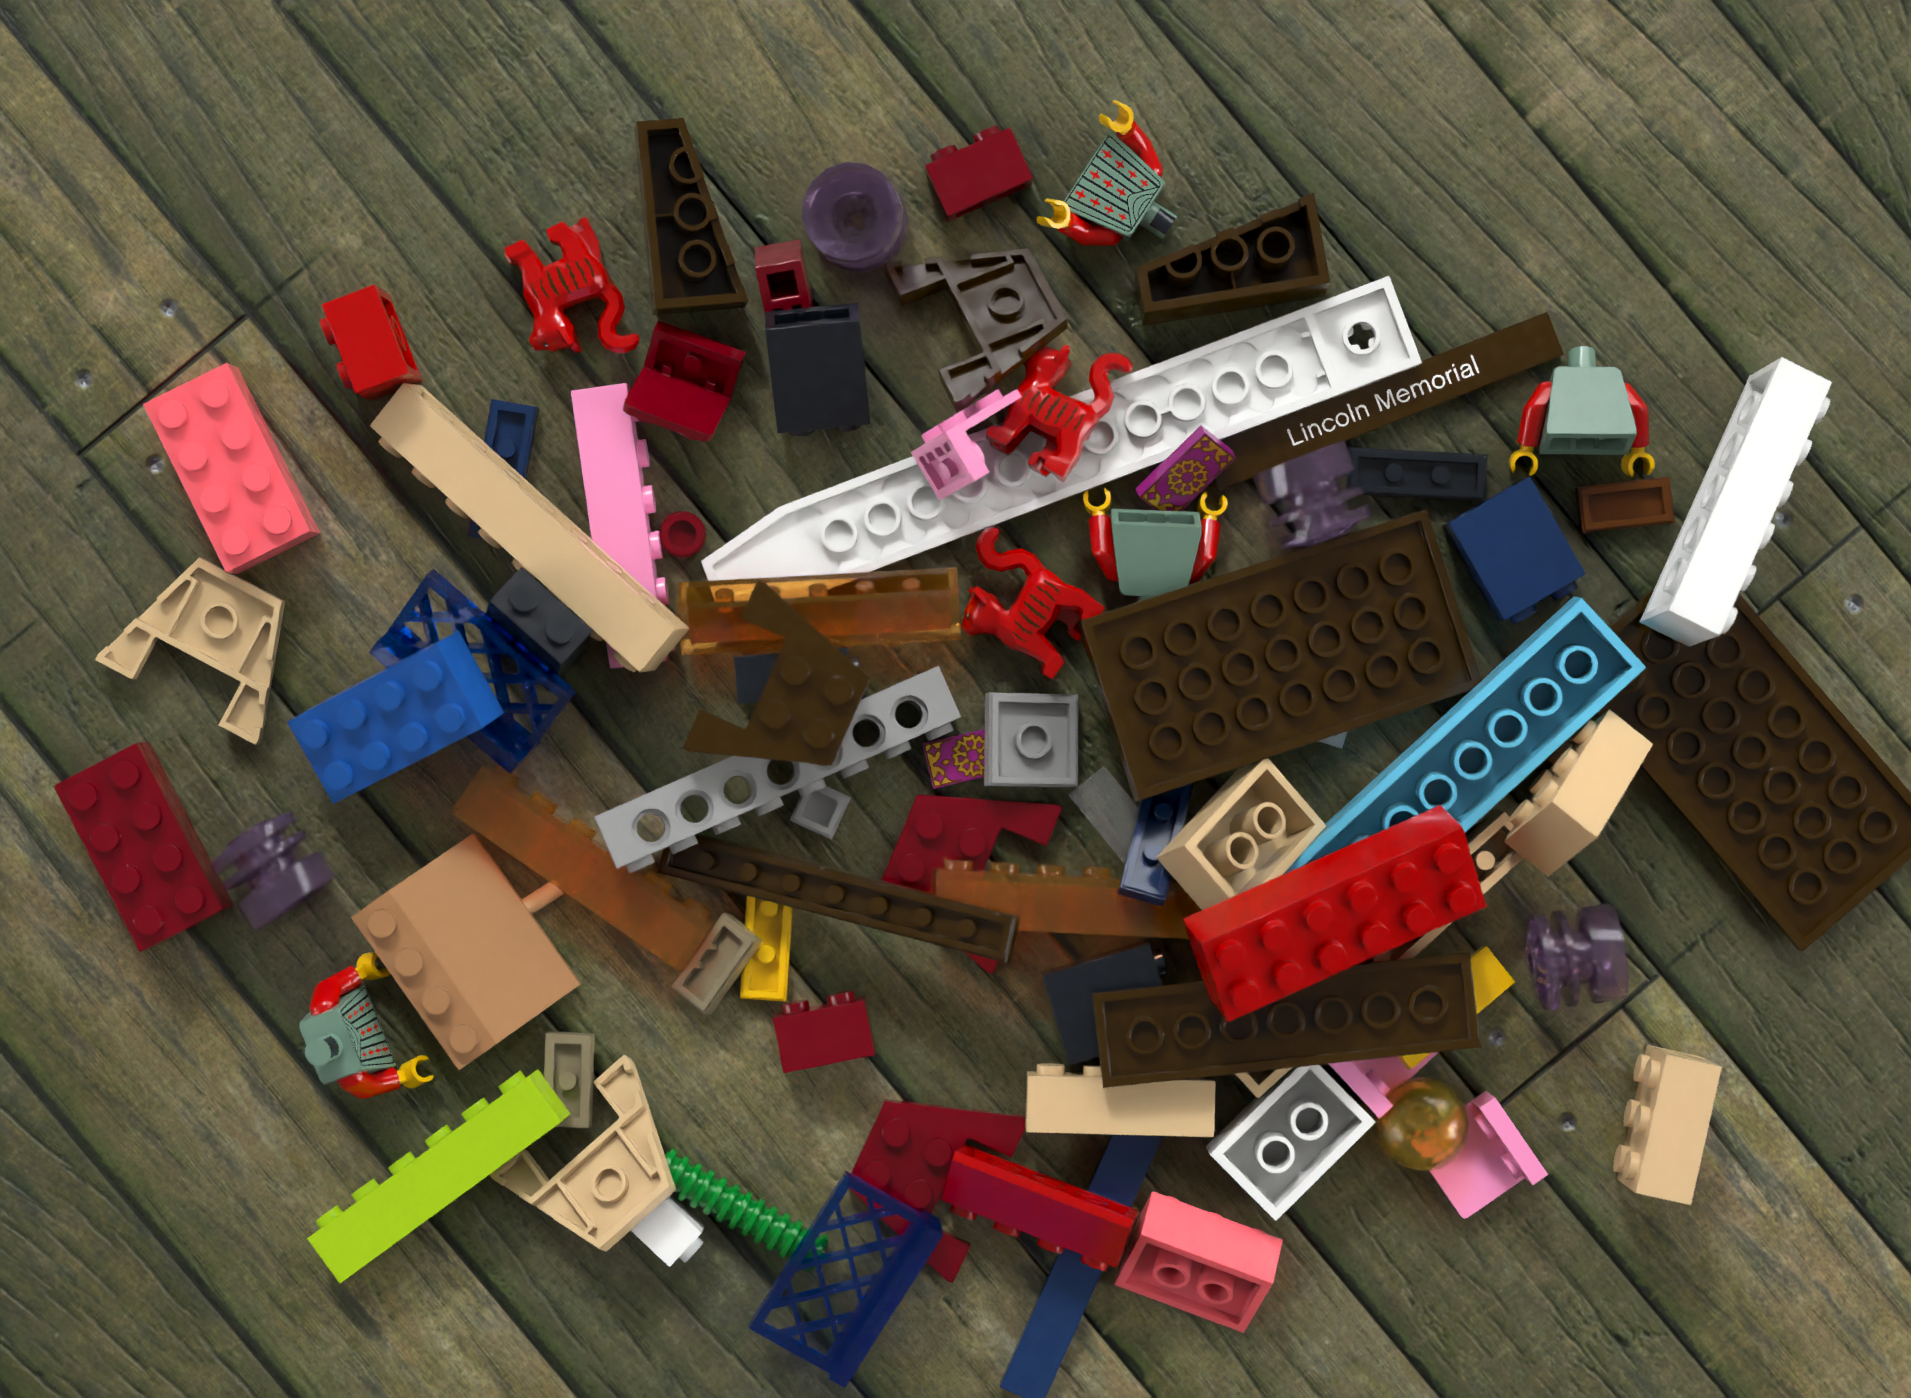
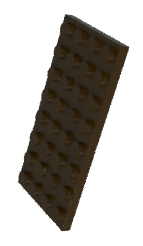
(1279, 654)
(1765, 770)

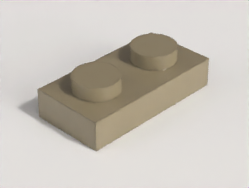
(571, 1074)

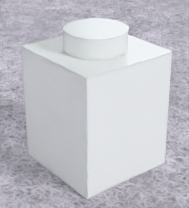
(670, 1231)

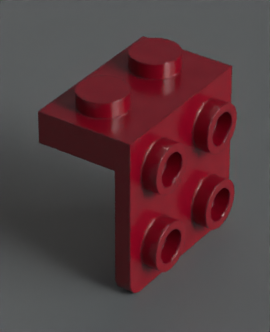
(685, 382)

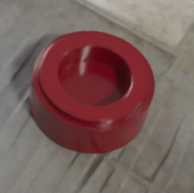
(682, 534)

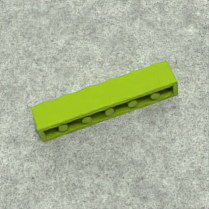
(437, 1176)

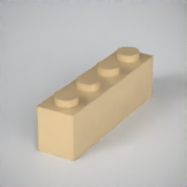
(1080, 1104)

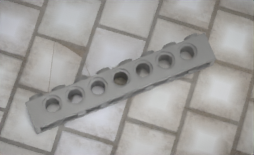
(619, 825)

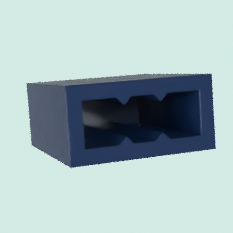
(1515, 551)

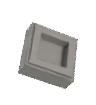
(821, 811)

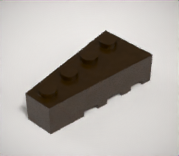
(683, 235)
(1239, 269)

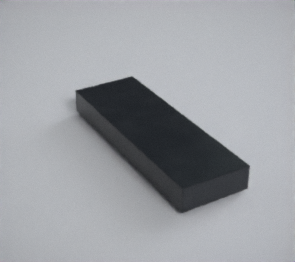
(1418, 474)

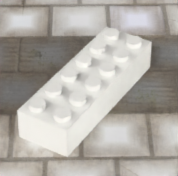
(1737, 503)

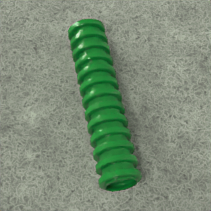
(738, 1208)

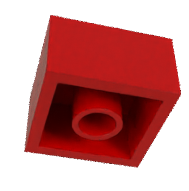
(369, 342)

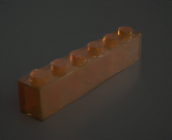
(842, 607)
(582, 866)
(1063, 901)

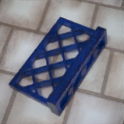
(504, 737)
(880, 1298)

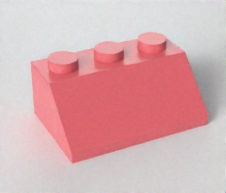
(1199, 1262)

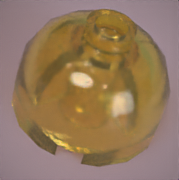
(1424, 1125)

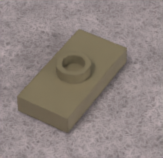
(717, 963)

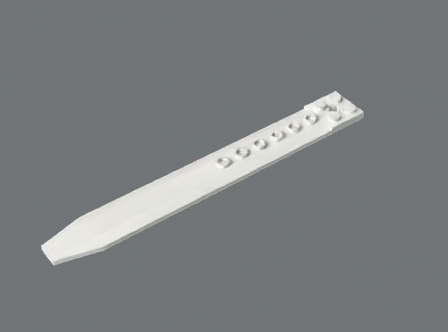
(1153, 411)

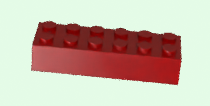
(1335, 912)

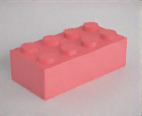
(231, 468)

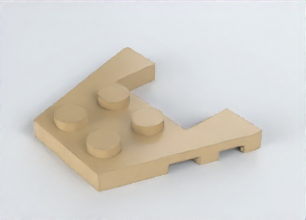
(220, 624)
(612, 1179)

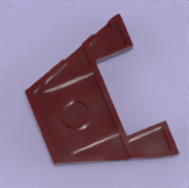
(961, 830)
(912, 1155)

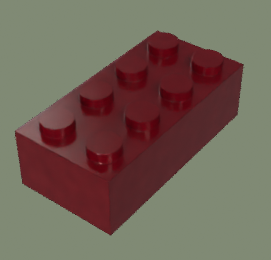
(143, 845)

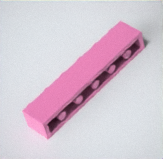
(616, 489)

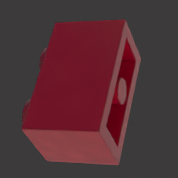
(978, 172)
(823, 1032)

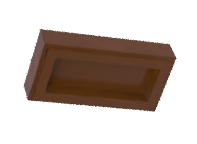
(1624, 505)

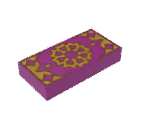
(1186, 472)
(956, 758)

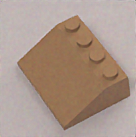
(466, 951)

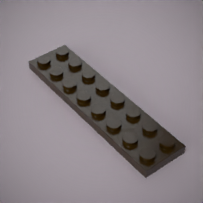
(1344, 1018)

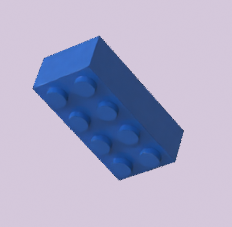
(396, 717)

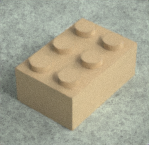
(1577, 792)
(1241, 836)
(1667, 1124)

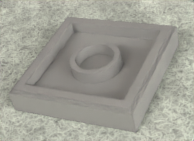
(1031, 740)

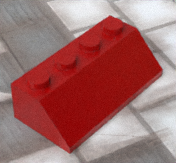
(1038, 1206)

